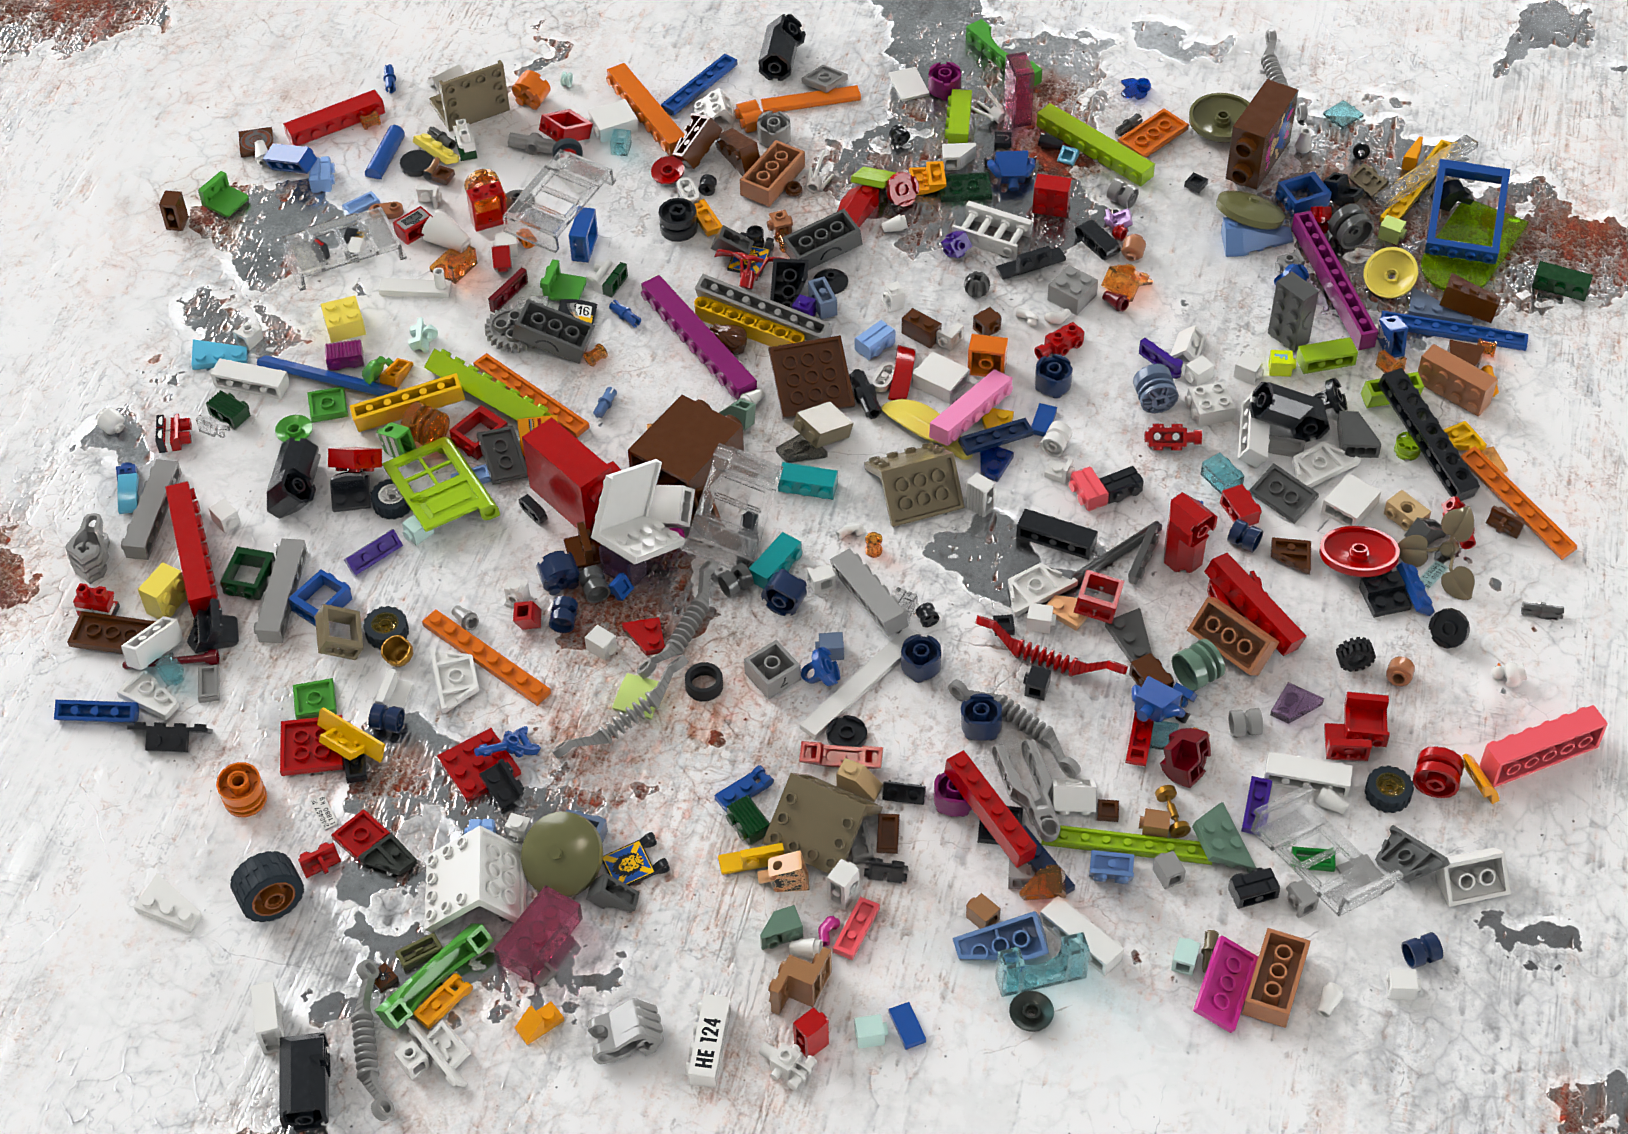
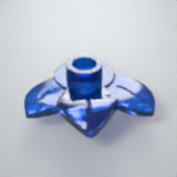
(1135, 88)

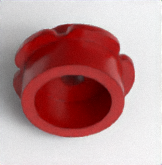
(1119, 232)

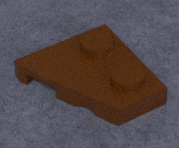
(1292, 553)

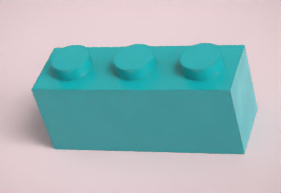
(808, 481)
(777, 556)

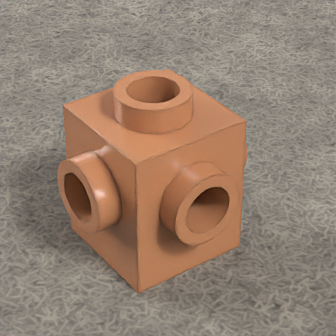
(779, 221)

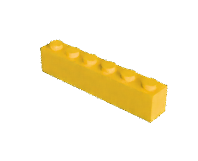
(394, 405)

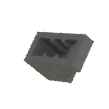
(732, 241)
(1427, 528)
(612, 893)

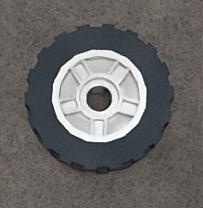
(388, 501)

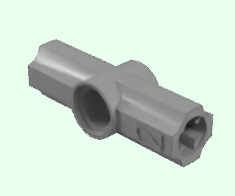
(532, 144)

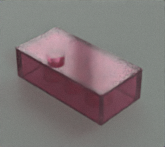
(1018, 89)
(538, 933)

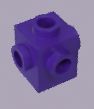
(956, 244)

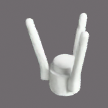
(995, 113)
(814, 183)

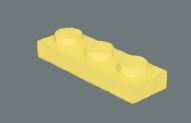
(436, 148)

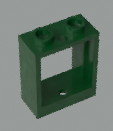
(250, 558)

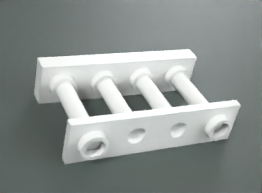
(998, 219)

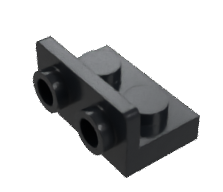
(502, 784)

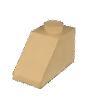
(858, 780)

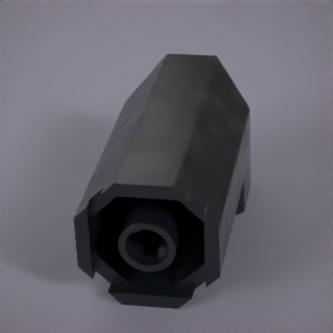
(780, 47)
(1290, 410)
(293, 477)
(304, 1081)

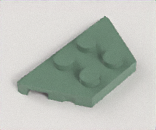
(1221, 839)

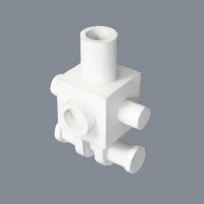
(787, 1063)

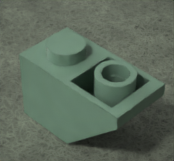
(743, 411)
(781, 928)

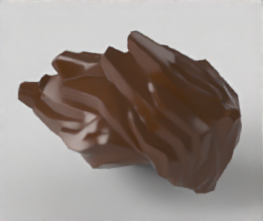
(731, 336)

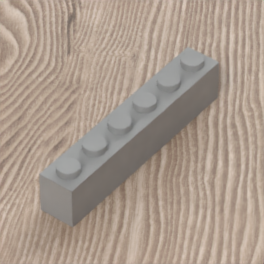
(150, 510)
(281, 585)
(869, 592)

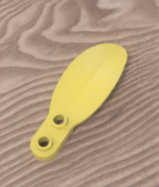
(917, 419)

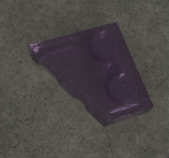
(1295, 703)

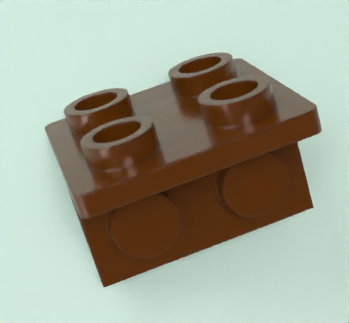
(583, 547)

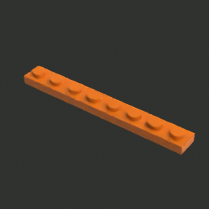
(566, 417)
(1519, 503)
(487, 657)

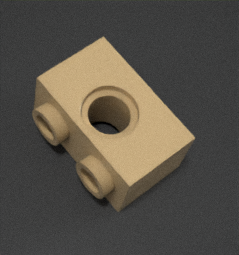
(1405, 510)

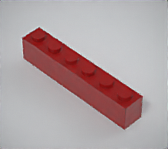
(333, 118)
(1254, 602)
(990, 809)

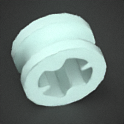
(566, 79)

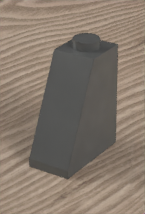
(1356, 436)

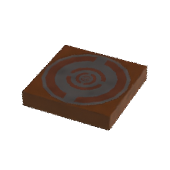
(249, 137)

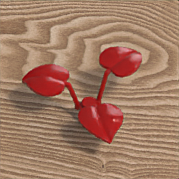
(747, 275)

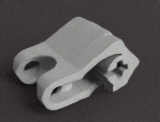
(89, 549)
(626, 1030)

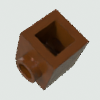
(987, 322)

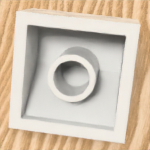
(1073, 795)

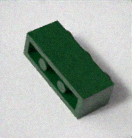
(1562, 281)

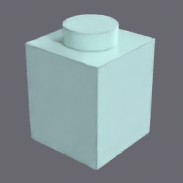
(414, 531)
(1185, 956)
(870, 1031)

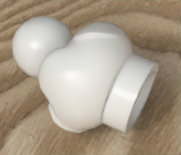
(1514, 673)

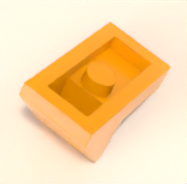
(537, 1023)

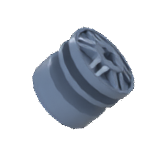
(1155, 388)

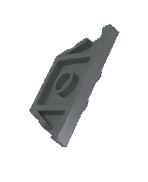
(1409, 856)

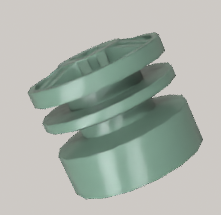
(1198, 665)

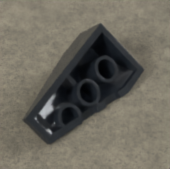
(788, 280)

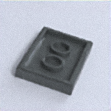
(502, 455)
(1284, 493)

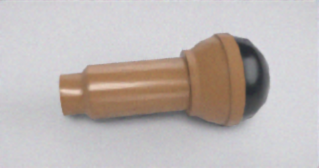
(429, 171)

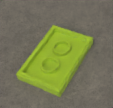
(872, 177)

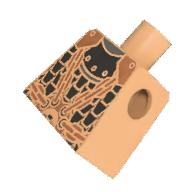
(786, 873)

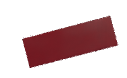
(508, 290)

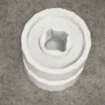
(1056, 438)

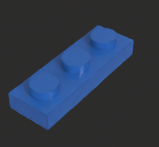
(1415, 589)

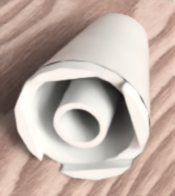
(445, 232)

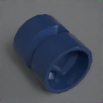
(1246, 536)
(563, 614)
(388, 718)
(1422, 950)

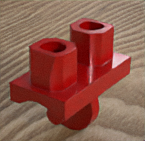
(1322, 215)
(319, 860)

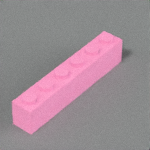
(970, 407)

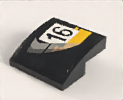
(578, 308)

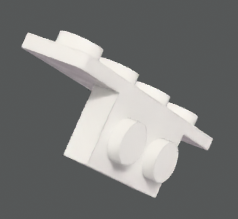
(444, 1047)

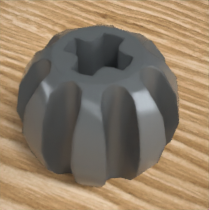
(977, 284)

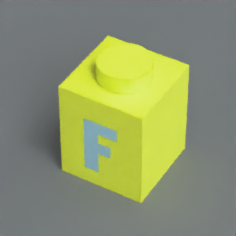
(1281, 363)

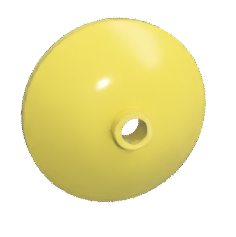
(1390, 262)

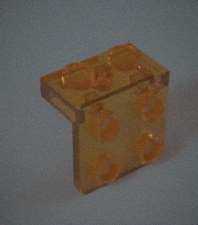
(456, 264)
(1125, 280)

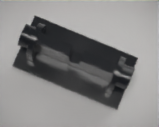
(903, 792)
(878, 868)

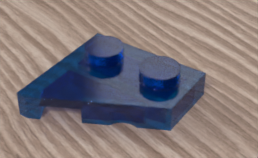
(994, 462)

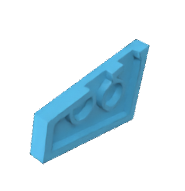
(206, 354)

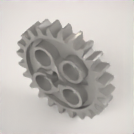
(501, 327)

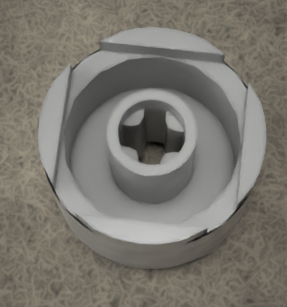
(773, 127)

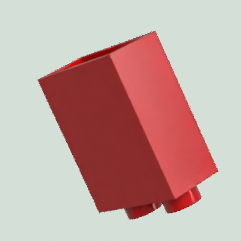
(564, 472)

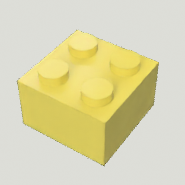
(343, 319)
(163, 591)

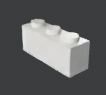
(152, 643)

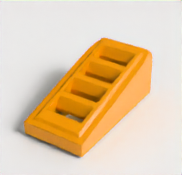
(1411, 157)
(395, 375)

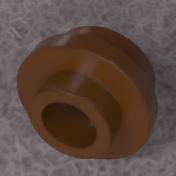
(793, 189)

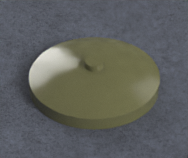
(1216, 114)
(1250, 209)
(562, 853)

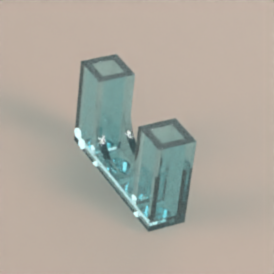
(1067, 966)

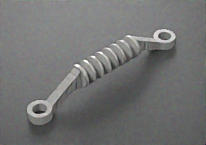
(1274, 72)
(688, 624)
(1046, 735)
(603, 736)
(365, 1042)

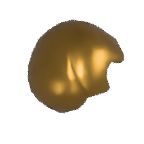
(397, 651)

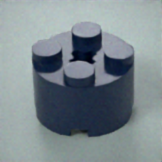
(1053, 375)
(558, 572)
(784, 593)
(921, 657)
(981, 717)

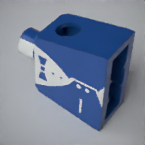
(1392, 335)

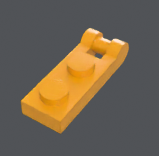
(707, 218)
(442, 1001)

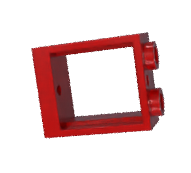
(575, 125)
(481, 220)
(479, 415)
(1086, 604)

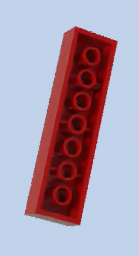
(190, 546)

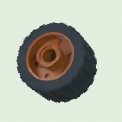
(267, 886)

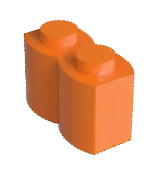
(748, 115)

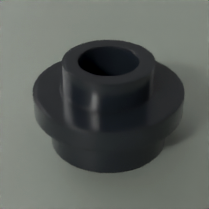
(1361, 146)

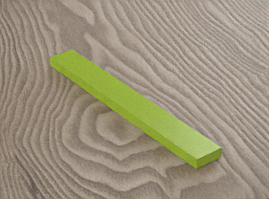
(1128, 843)

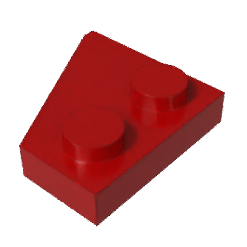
(646, 634)

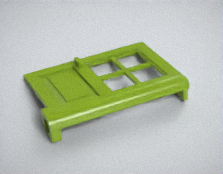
(446, 499)

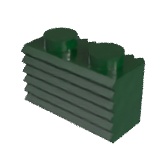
(228, 409)
(747, 819)

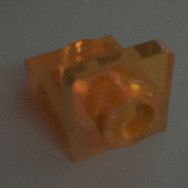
(1388, 363)

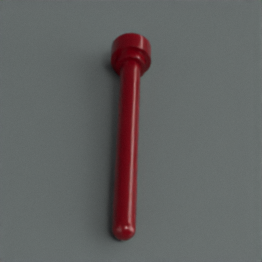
(211, 657)

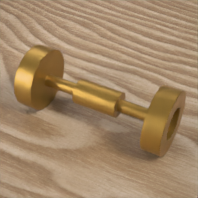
(1166, 794)

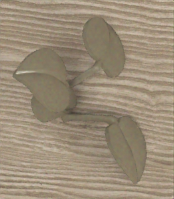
(1460, 525)

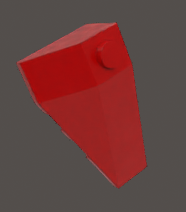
(860, 203)

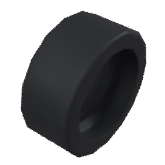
(702, 669)

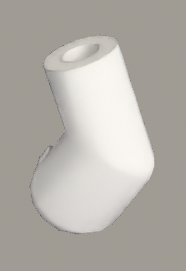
(1027, 314)
(1057, 318)
(849, 528)

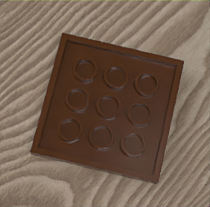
(811, 375)

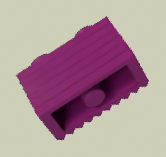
(344, 355)

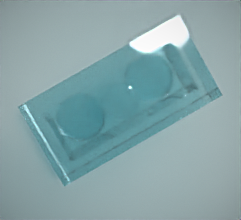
(1221, 473)

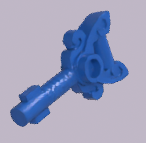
(511, 744)

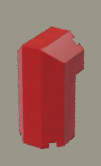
(1187, 533)

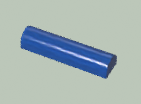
(385, 152)
(96, 711)

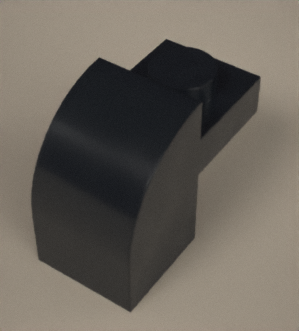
(1341, 190)
(1452, 193)

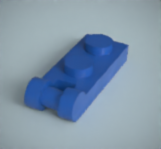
(744, 787)

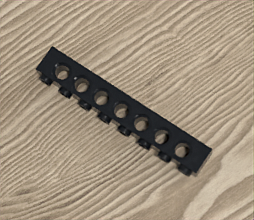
(1428, 434)

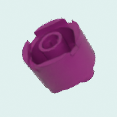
(943, 79)
(948, 798)

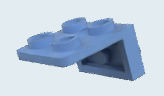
(1111, 866)

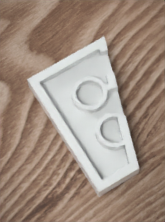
(148, 694)

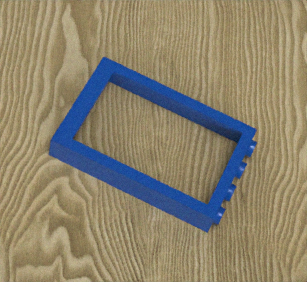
(1460, 249)

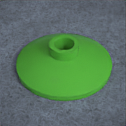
(293, 426)

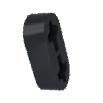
(532, 509)

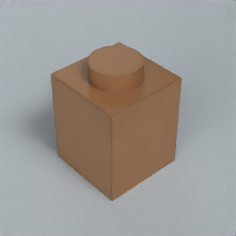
(1155, 823)
(982, 911)

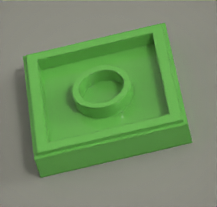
(327, 404)
(312, 697)

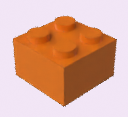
(987, 354)

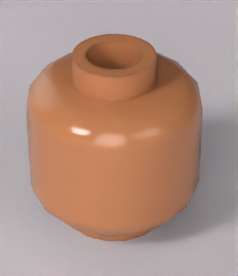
(1133, 246)
(1400, 671)

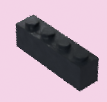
(1057, 534)

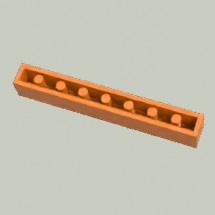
(645, 107)

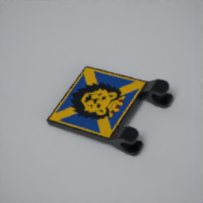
(734, 264)
(632, 863)

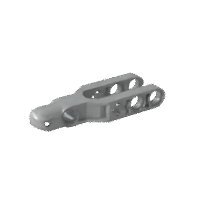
(1041, 811)

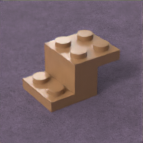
(800, 980)

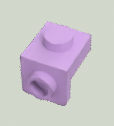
(1120, 218)

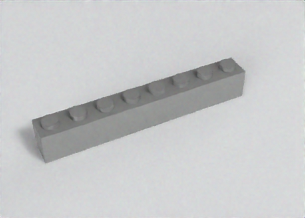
(757, 305)

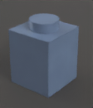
(833, 642)

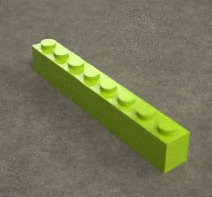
(1095, 144)
(484, 388)

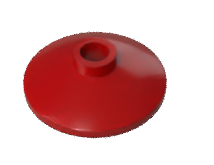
(667, 170)

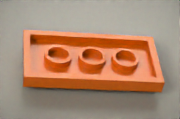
(1154, 133)

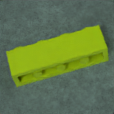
(959, 116)

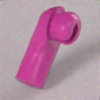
(824, 929)

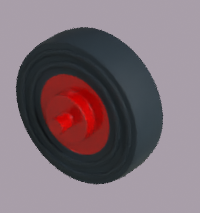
(568, 145)

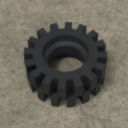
(1355, 654)

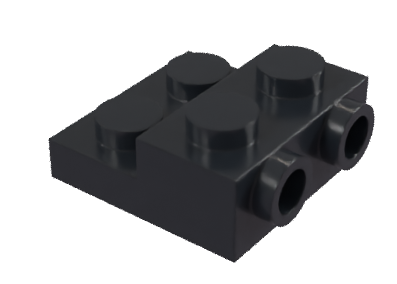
(1385, 594)

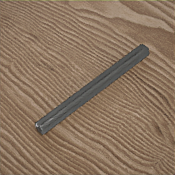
(1114, 553)

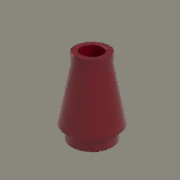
(1117, 301)

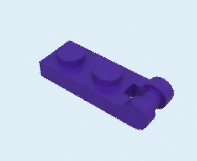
(1158, 356)

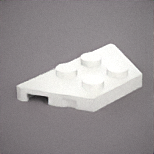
(1321, 464)
(1037, 586)
(454, 678)

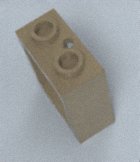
(328, 644)

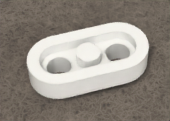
(688, 190)
(883, 377)

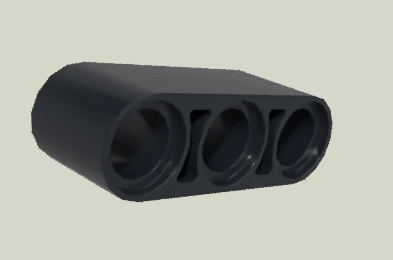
(1097, 239)

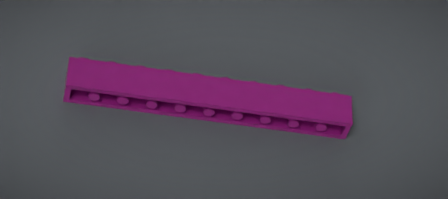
(1334, 281)
(698, 337)

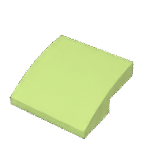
(630, 690)

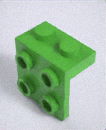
(220, 196)
(561, 285)

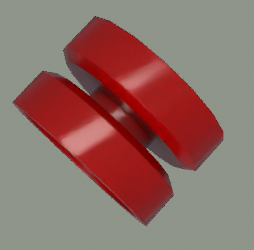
(1438, 772)

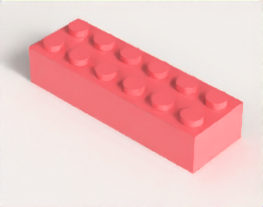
(1543, 745)

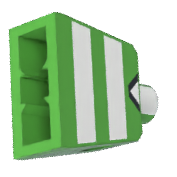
(396, 439)

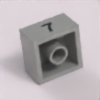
(1072, 289)
(772, 669)

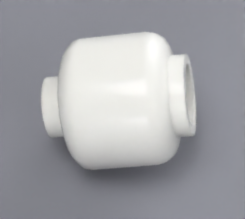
(110, 421)

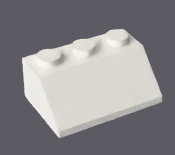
(1474, 877)

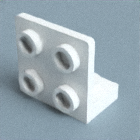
(715, 105)

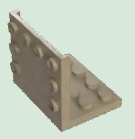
(472, 96)
(918, 483)
(818, 820)

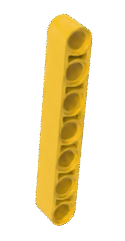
(755, 326)

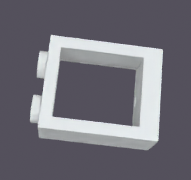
(267, 1016)

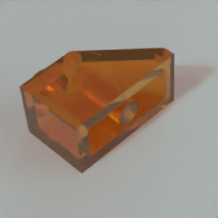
(1045, 884)

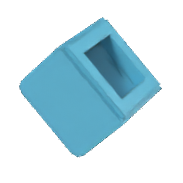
(1068, 155)

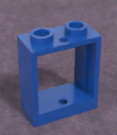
(1320, 197)
(583, 234)
(305, 610)

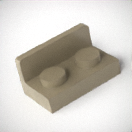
(1369, 180)

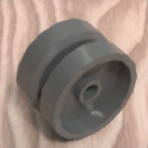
(1351, 226)

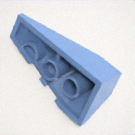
(1242, 239)
(1021, 932)

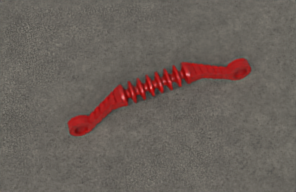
(1018, 647)

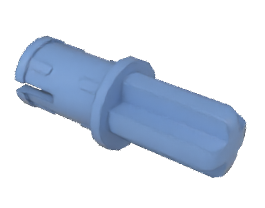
(604, 402)

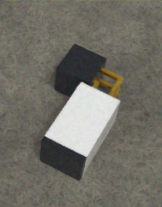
(355, 242)

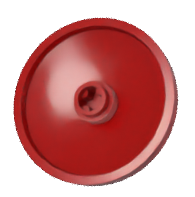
(1359, 551)

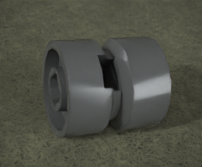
(737, 579)
(594, 584)

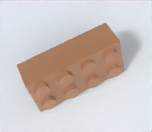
(772, 173)
(1456, 380)
(1233, 636)
(1276, 977)

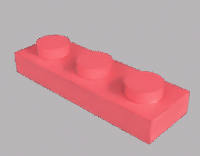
(856, 928)

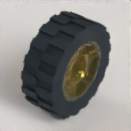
(383, 624)
(1386, 779)

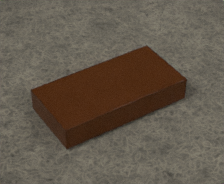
(888, 833)

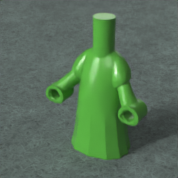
(374, 369)

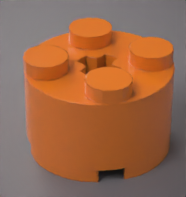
(530, 89)

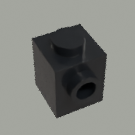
(1037, 682)

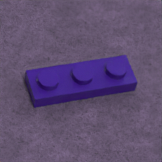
(373, 552)
(1257, 796)

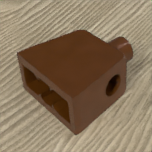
(1468, 352)

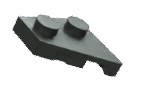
(389, 856)

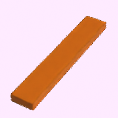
(811, 99)

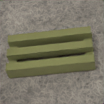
(420, 955)

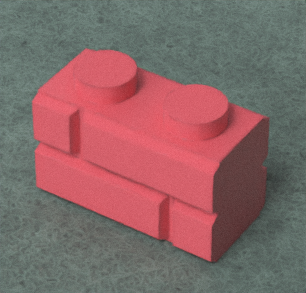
(1088, 488)

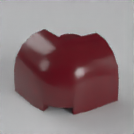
(1186, 756)

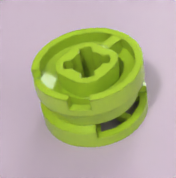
(1406, 447)

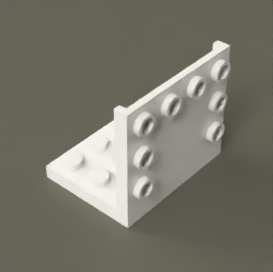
(624, 518)
(474, 873)

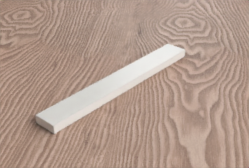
(856, 686)

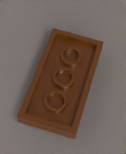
(105, 631)

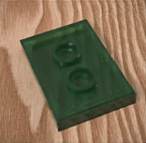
(966, 187)

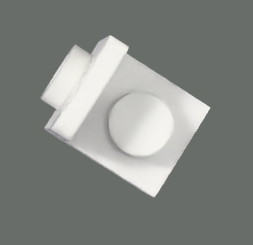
(429, 193)
(951, 338)
(1059, 471)

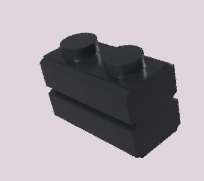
(1123, 484)
(1253, 887)

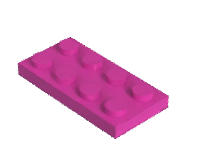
(1226, 984)

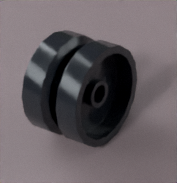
(678, 219)

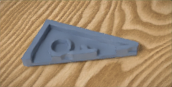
(1427, 306)

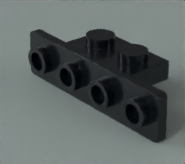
(1031, 261)
(168, 738)

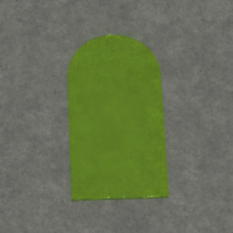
(1475, 226)

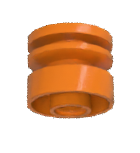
(241, 789)

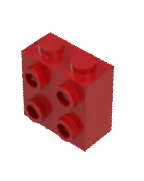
(355, 458)

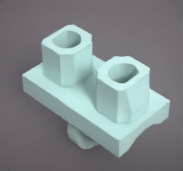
(422, 335)

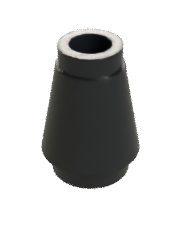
(1049, 141)

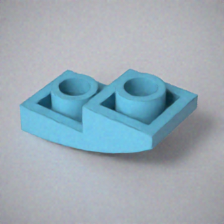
(127, 492)

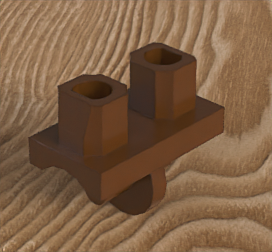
(1505, 522)

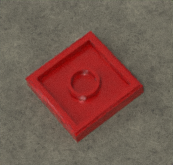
(359, 834)

